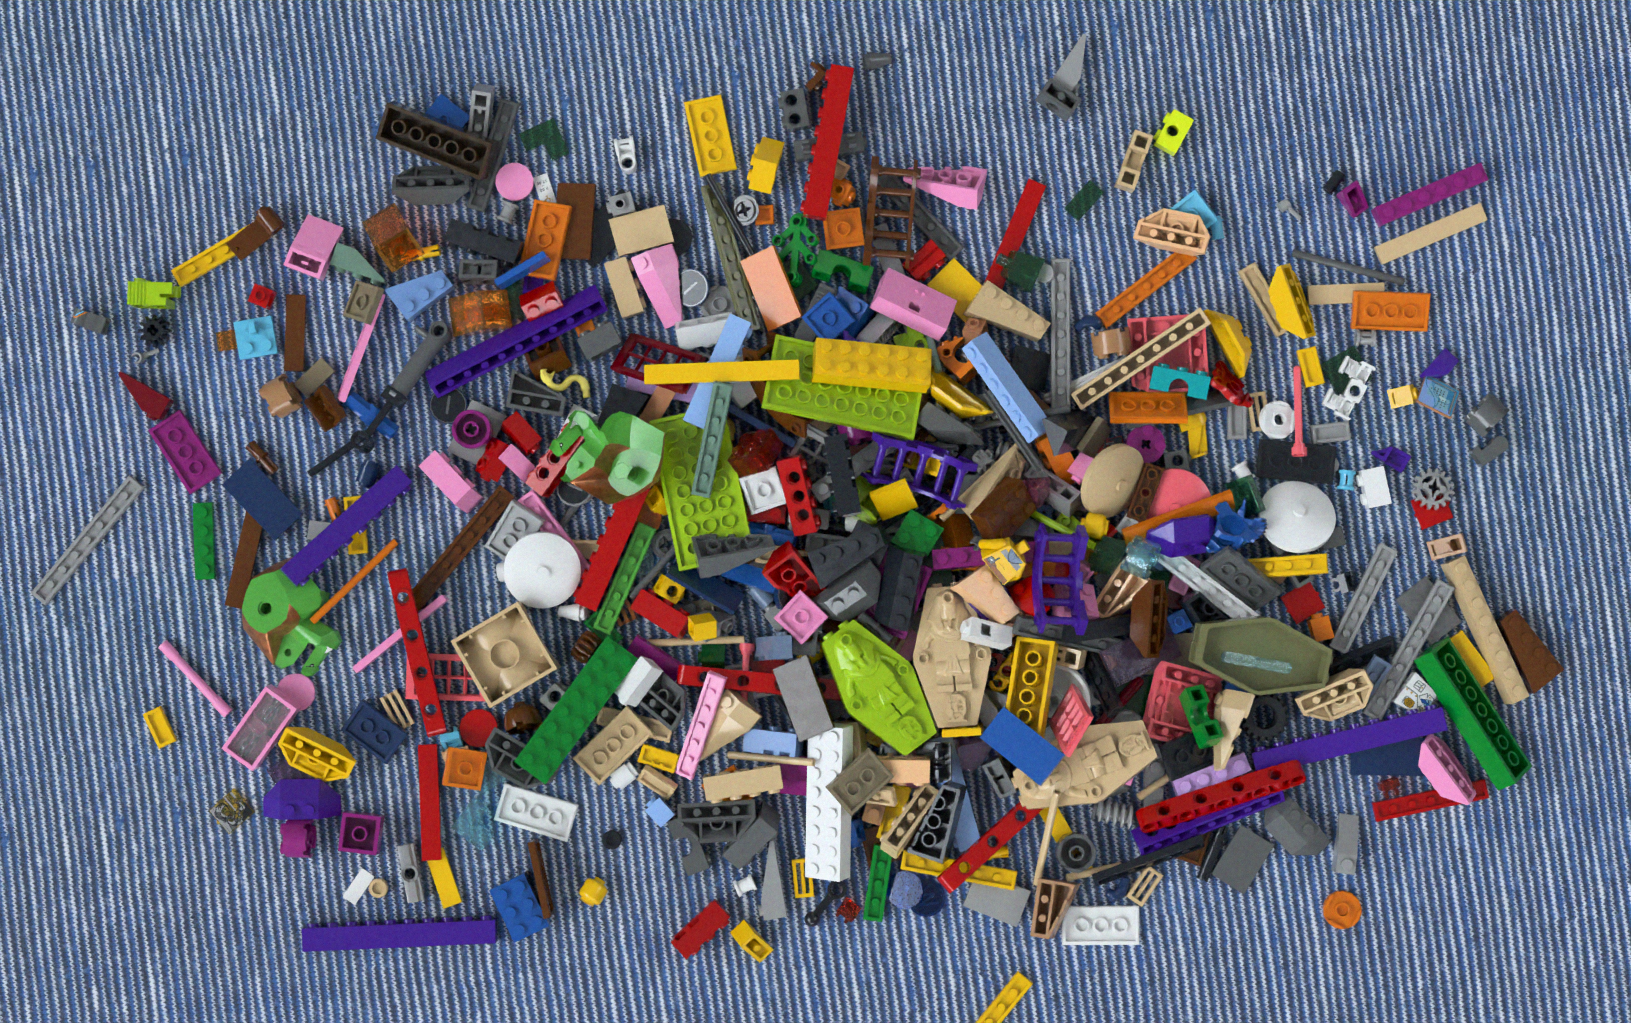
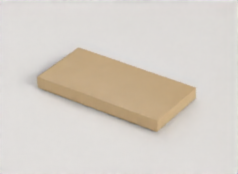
(613, 745)

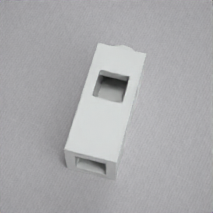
(986, 633)
(638, 681)

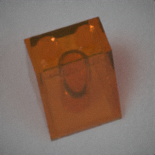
(393, 238)
(480, 312)

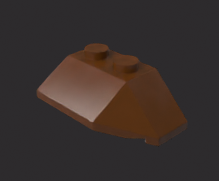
(1149, 618)

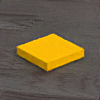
(893, 499)

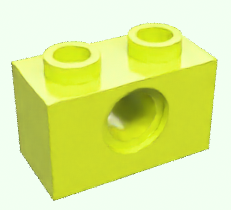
(1180, 123)

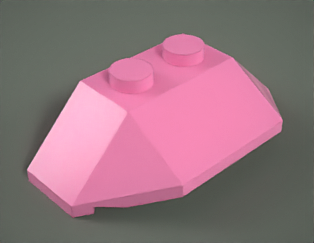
(1445, 771)

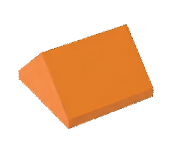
(956, 530)

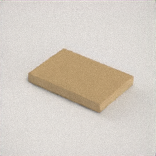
(641, 230)

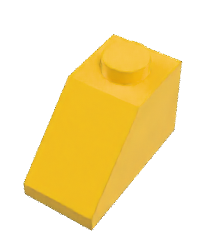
(751, 941)

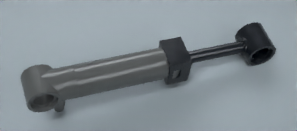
(406, 380)

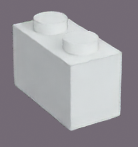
(1373, 487)

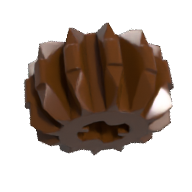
(585, 647)

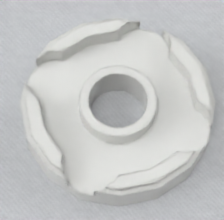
(1268, 424)

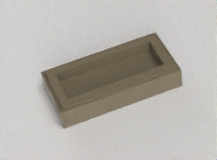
(314, 377)

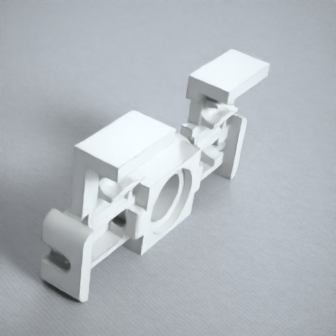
(1360, 374)

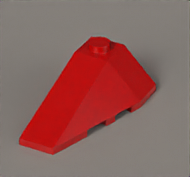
(791, 572)

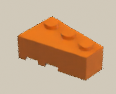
(1057, 464)

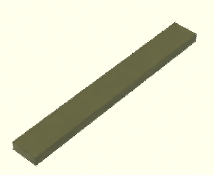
(730, 259)

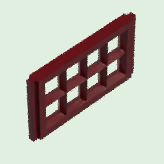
(626, 351)

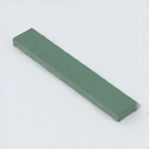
(712, 439)

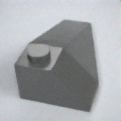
(720, 554)

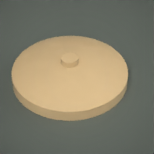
(1112, 480)

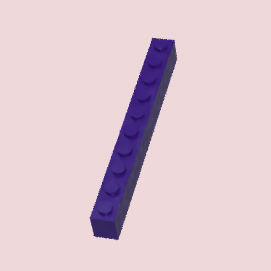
(515, 342)
(1352, 739)
(399, 934)

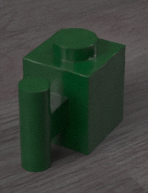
(712, 656)

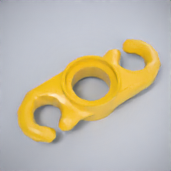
(999, 676)

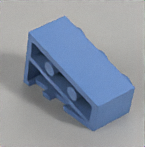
(420, 293)
(773, 741)

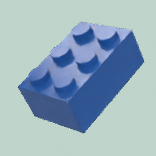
(519, 906)

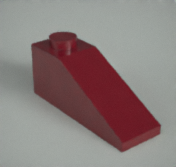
(148, 399)

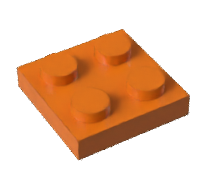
(843, 229)
(464, 768)

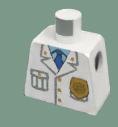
(1414, 693)

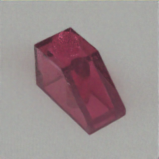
(1038, 489)

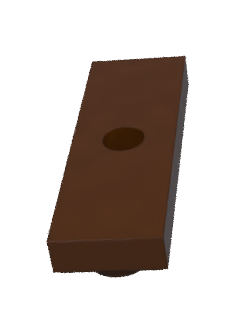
(1141, 504)

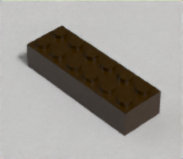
(437, 140)

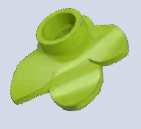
(910, 339)

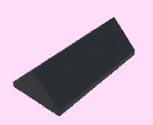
(1067, 430)

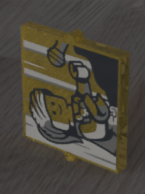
(231, 811)

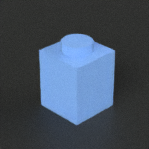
(659, 811)

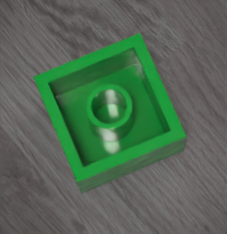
(918, 533)

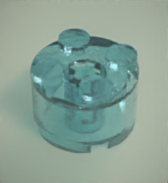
(1141, 557)

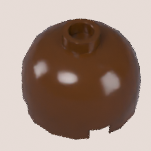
(522, 718)

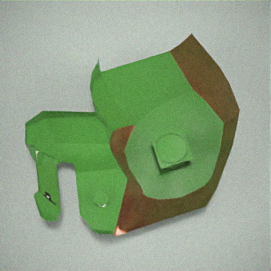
(614, 459)
(279, 619)

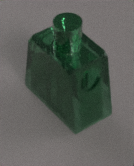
(1020, 269)

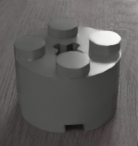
(1487, 416)
(1082, 860)

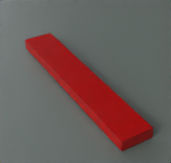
(1017, 228)
(429, 802)
(1421, 802)

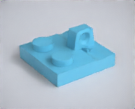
(1195, 204)
(256, 338)

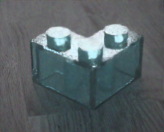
(470, 825)

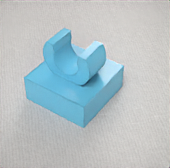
(451, 739)

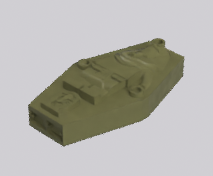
(1266, 639)

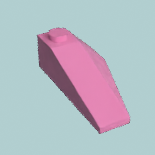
(958, 187)
(660, 278)

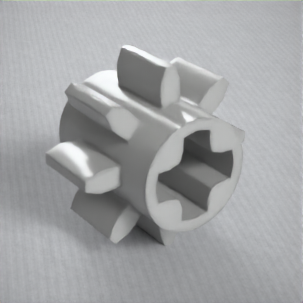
(983, 459)

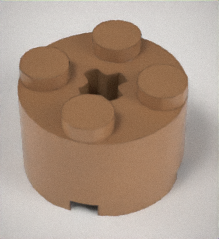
(1111, 342)
(281, 396)

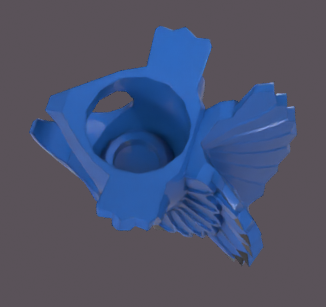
(1233, 529)

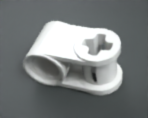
(626, 151)

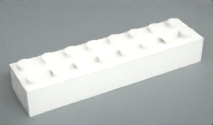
(826, 820)

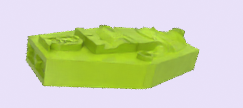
(878, 687)

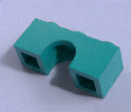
(1197, 383)

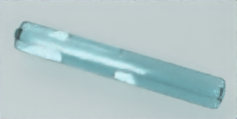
(1256, 662)

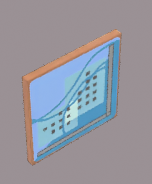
(1438, 396)

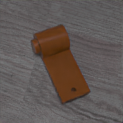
(257, 233)

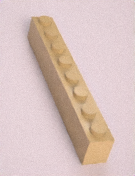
(1140, 358)
(1485, 630)

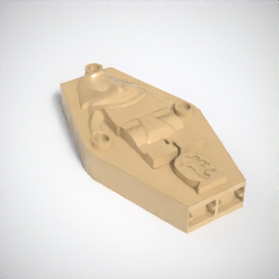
(948, 667)
(1097, 768)

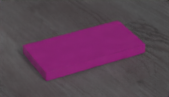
(185, 451)

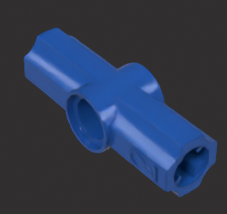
(368, 412)
(778, 535)

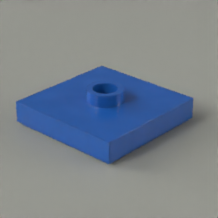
(448, 112)
(828, 317)

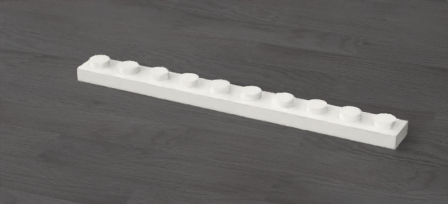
(1199, 581)

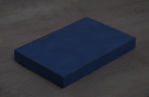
(374, 731)

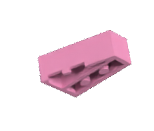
(450, 481)

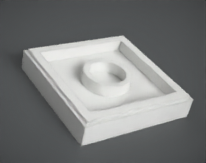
(763, 490)

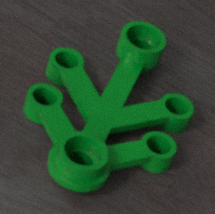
(796, 246)

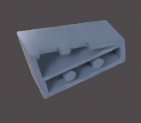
(773, 647)

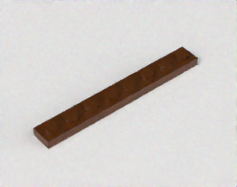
(461, 546)

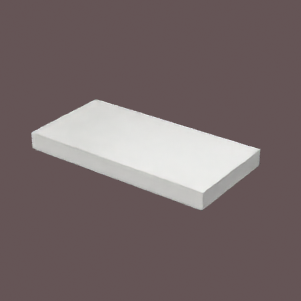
(536, 812)
(1101, 925)

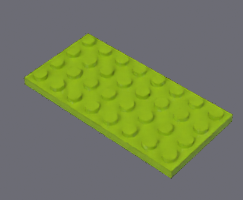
(861, 408)
(693, 514)

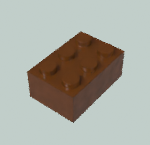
(1003, 509)

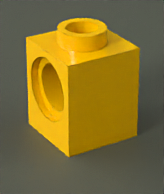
(662, 586)

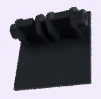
(940, 759)

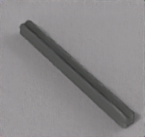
(1021, 442)

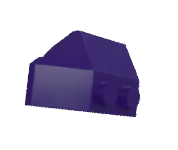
(1183, 535)
(301, 800)

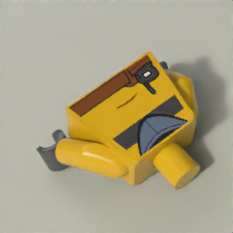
(1002, 557)

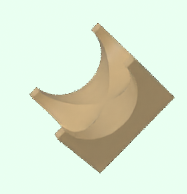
(504, 654)

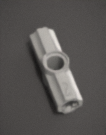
(408, 859)

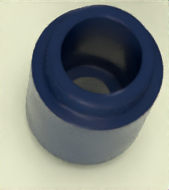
(367, 473)

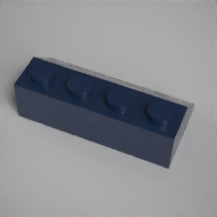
(712, 588)

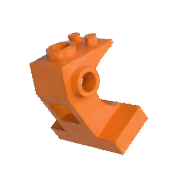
(962, 371)

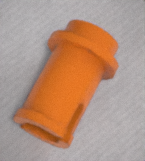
(333, 507)

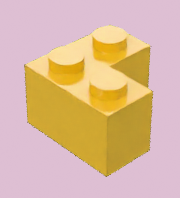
(765, 164)

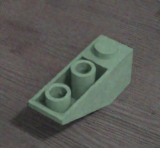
(351, 260)

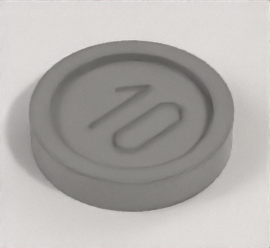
(1046, 274)

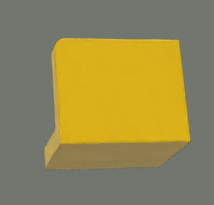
(656, 500)
(702, 627)

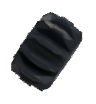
(147, 331)

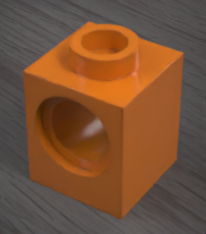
(1320, 627)

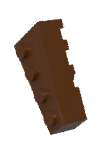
(1531, 656)

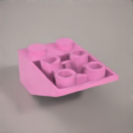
(313, 247)

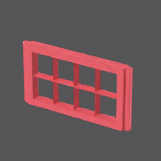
(410, 687)
(1071, 720)

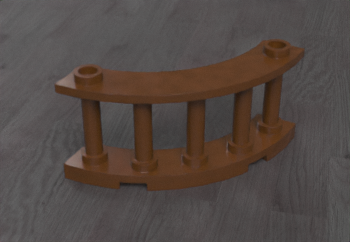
(874, 211)
(791, 422)

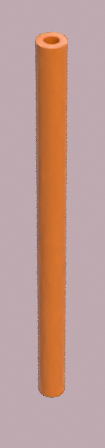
(354, 581)

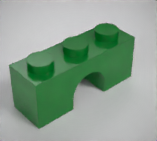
(830, 263)
(1194, 703)

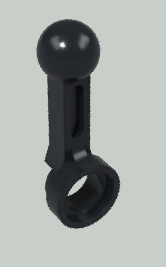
(812, 918)

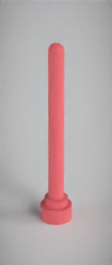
(1298, 448)
(746, 650)

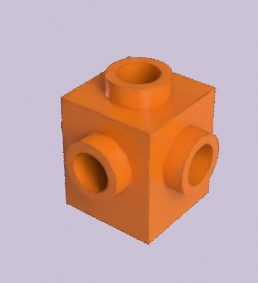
(842, 192)

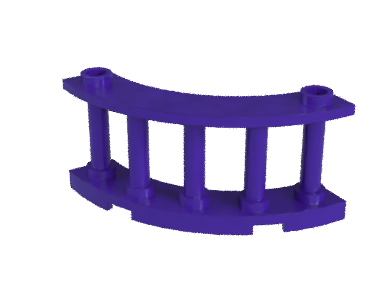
(925, 451)
(1074, 580)

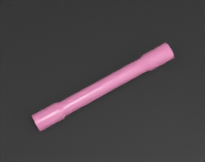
(173, 655)

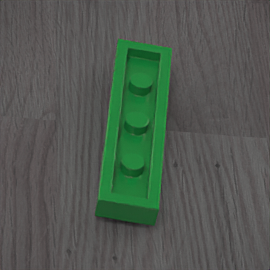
(204, 541)
(877, 884)

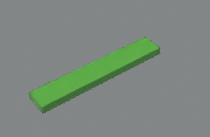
(624, 578)

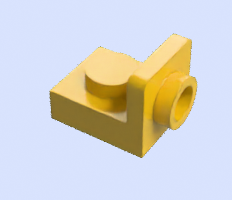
(1402, 396)

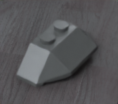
(430, 185)
(851, 593)
(666, 701)
(502, 752)
(716, 821)
(1294, 828)

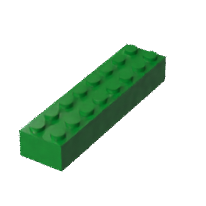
(576, 710)
(1473, 713)

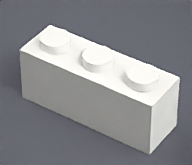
(700, 331)

